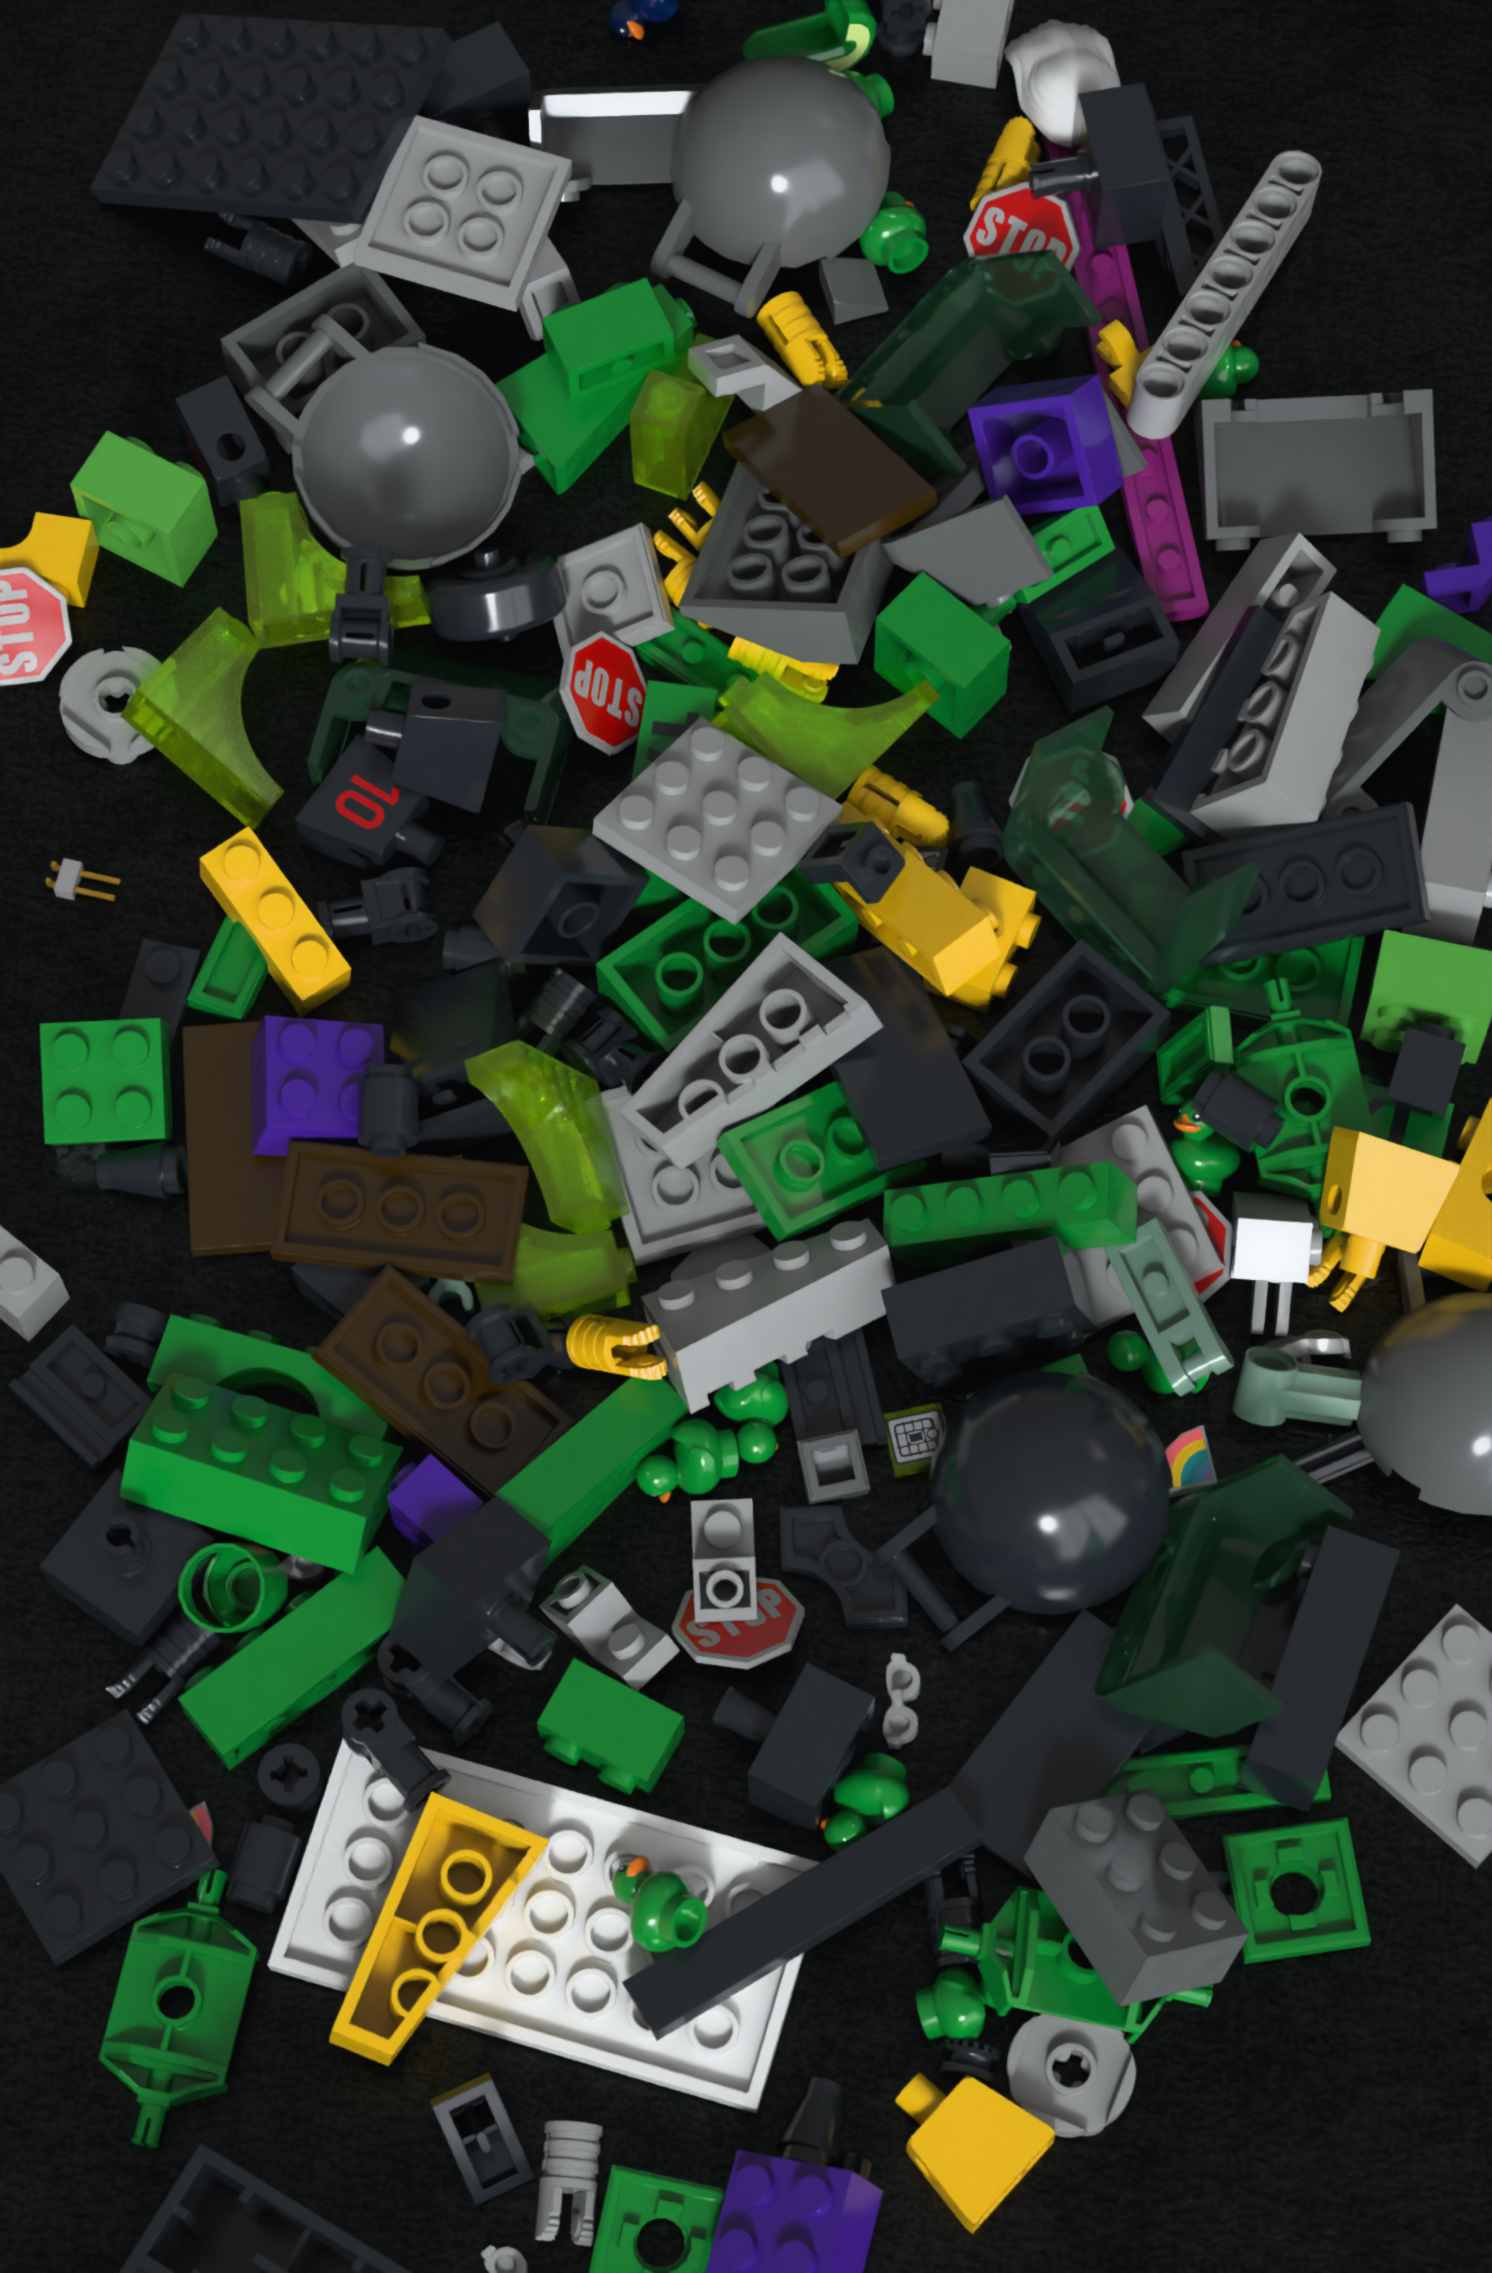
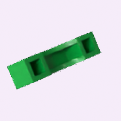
(948, 1220)
(243, 1362)

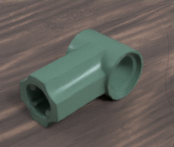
(1280, 1387)

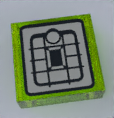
(913, 1437)

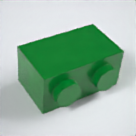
(608, 338)
(610, 1729)

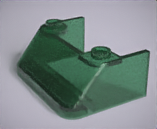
(957, 346)
(532, 728)
(1102, 874)
(1199, 1597)

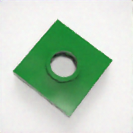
(1315, 1850)
(641, 2196)

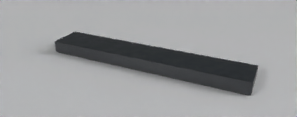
(803, 1913)

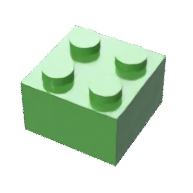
(146, 507)
(1428, 983)

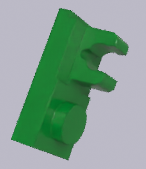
(1069, 544)

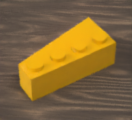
(440, 1907)

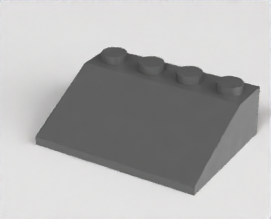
(782, 585)

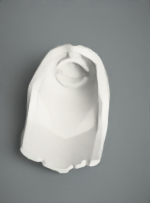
(1055, 66)

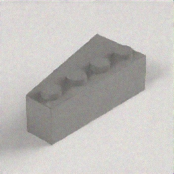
(1293, 723)
(1458, 832)
(749, 1052)
(768, 1308)

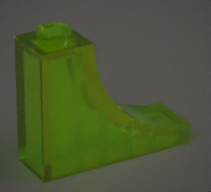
(674, 428)
(296, 580)
(196, 717)
(813, 740)
(561, 1131)
(564, 1275)

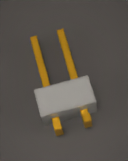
(69, 880)

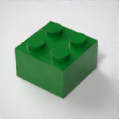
(106, 1081)

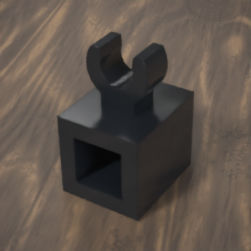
(1426, 1071)

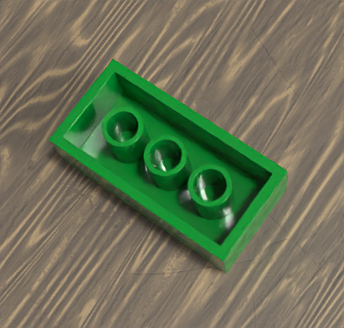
(693, 956)
(260, 1472)

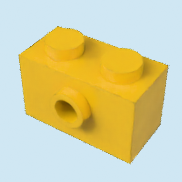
(1016, 927)

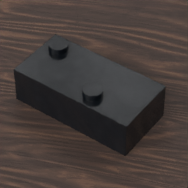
(1318, 1666)

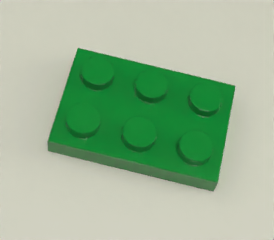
(808, 1163)

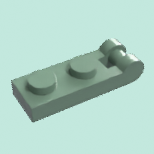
(1168, 1306)

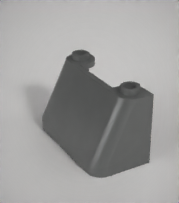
(1316, 466)

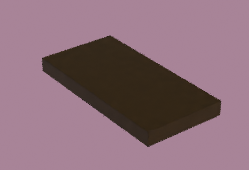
(830, 470)
(229, 1187)
(406, 1211)
(435, 1388)

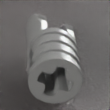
(572, 2169)

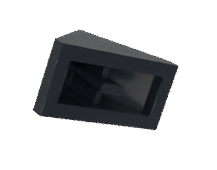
(482, 2138)

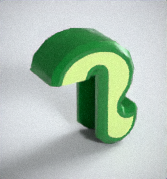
(834, 36)

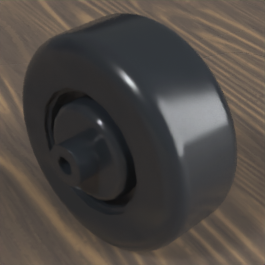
(496, 594)

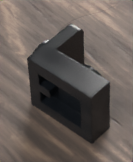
(855, 855)

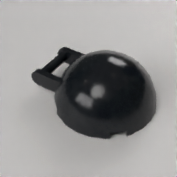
(1040, 1499)

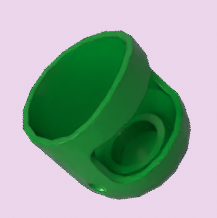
(234, 1577)

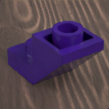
(1469, 586)

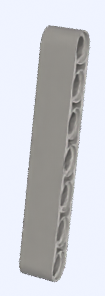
(1223, 295)

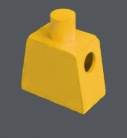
(1381, 1196)
(971, 2144)

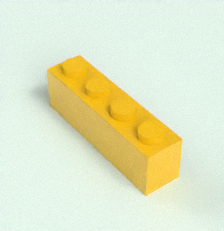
(926, 917)

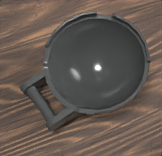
(772, 173)
(397, 447)
(1432, 1394)

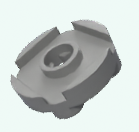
(85, 707)
(1084, 2106)

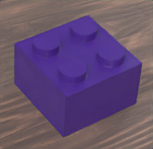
(1047, 444)
(309, 1080)
(793, 2218)

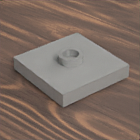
(614, 590)

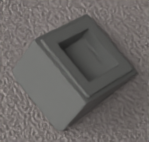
(851, 288)
(833, 1467)

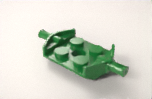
(1296, 1054)
(1030, 1968)
(188, 2056)

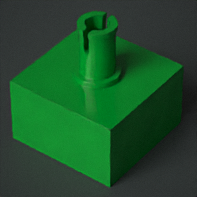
(948, 645)

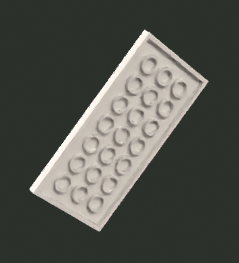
(564, 1941)

